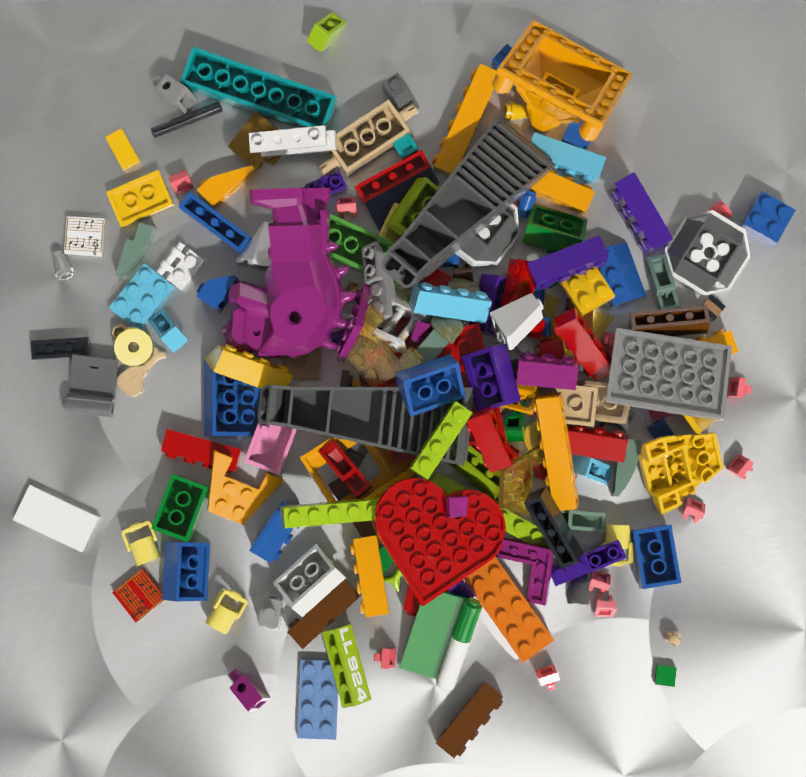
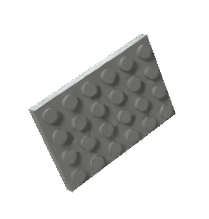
(669, 374)

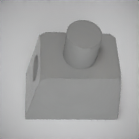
(174, 93)
(271, 611)

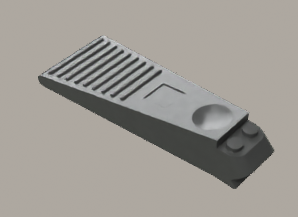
(476, 193)
(361, 416)

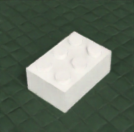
(309, 580)

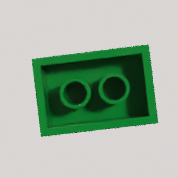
(181, 508)

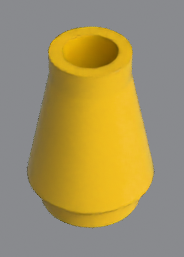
(515, 111)

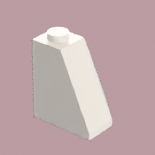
(256, 252)
(516, 320)

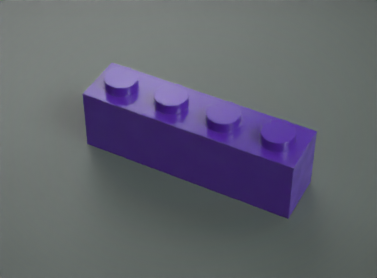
(567, 262)

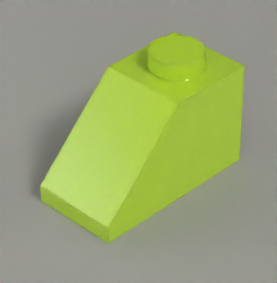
(326, 31)

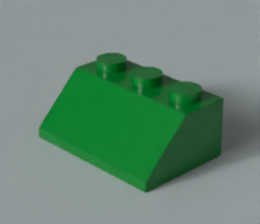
(553, 229)

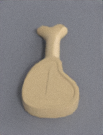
(132, 379)

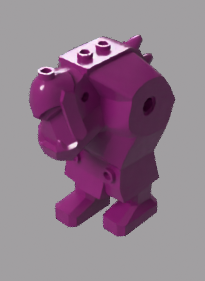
(302, 284)

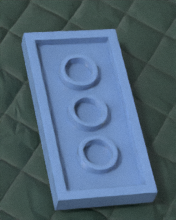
(317, 700)

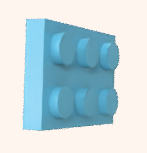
(141, 297)

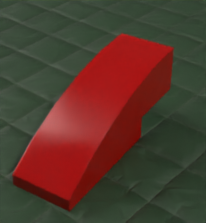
(345, 469)

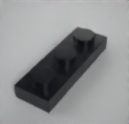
(59, 348)

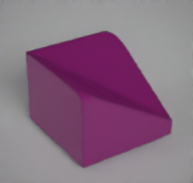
(420, 332)
(456, 506)

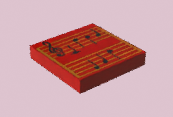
(139, 595)

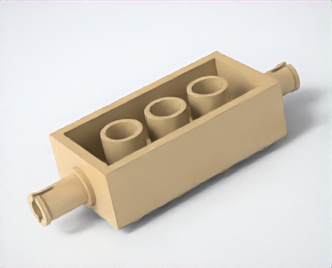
(368, 138)

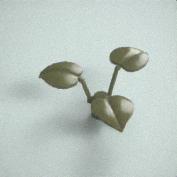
(446, 327)

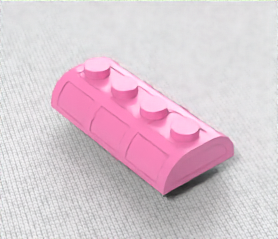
(270, 447)

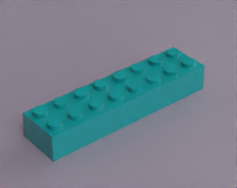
(257, 90)

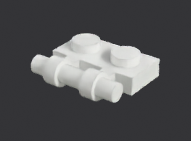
(186, 268)

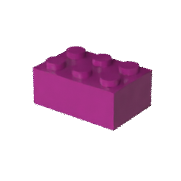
(547, 371)

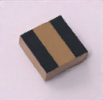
(714, 306)

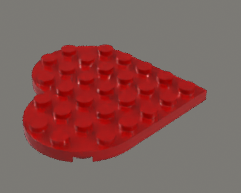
(429, 546)

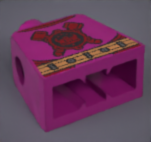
(253, 696)

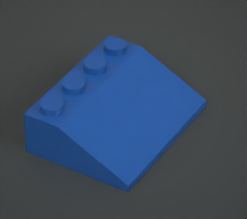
(229, 406)

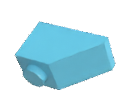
(168, 330)
(592, 469)

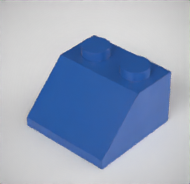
(216, 291)

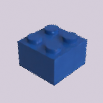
(767, 218)

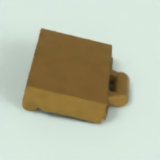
(241, 146)

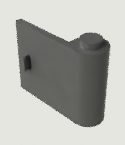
(92, 389)

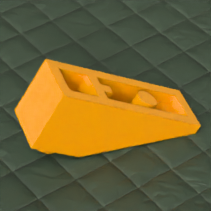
(221, 186)

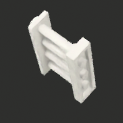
(293, 141)
(401, 309)

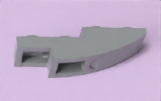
(380, 282)

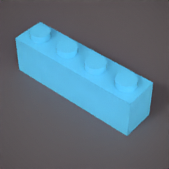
(570, 158)
(450, 303)

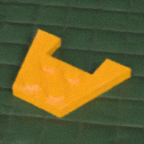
(235, 498)

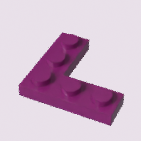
(355, 324)
(541, 560)

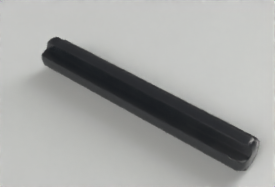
(186, 119)

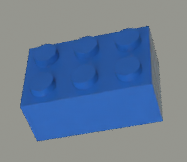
(655, 556)

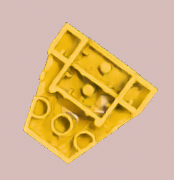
(677, 466)

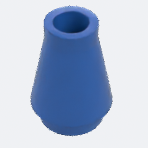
(526, 203)

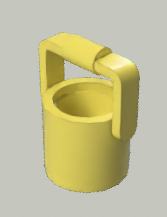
(623, 533)
(143, 549)
(223, 616)

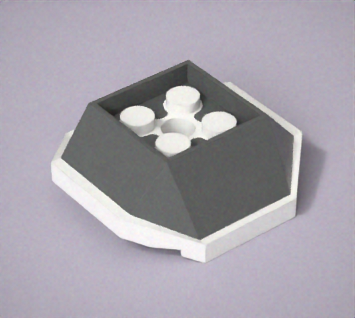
(493, 241)
(687, 255)

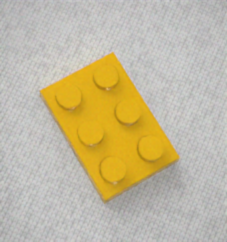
(140, 198)
(588, 290)

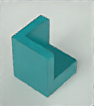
(405, 146)

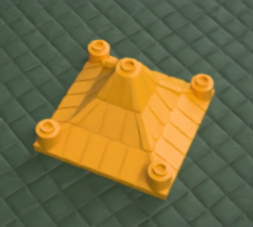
(561, 81)

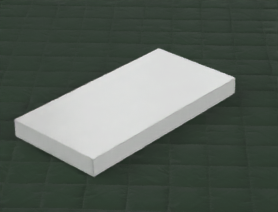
(56, 518)

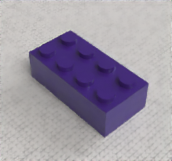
(640, 214)

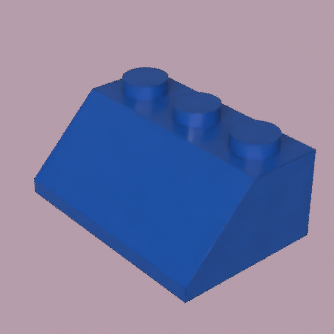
(622, 275)
(430, 384)
(272, 538)
(185, 571)

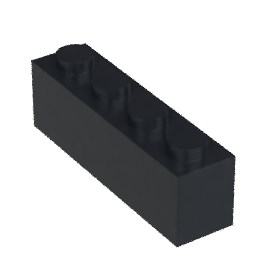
(553, 527)

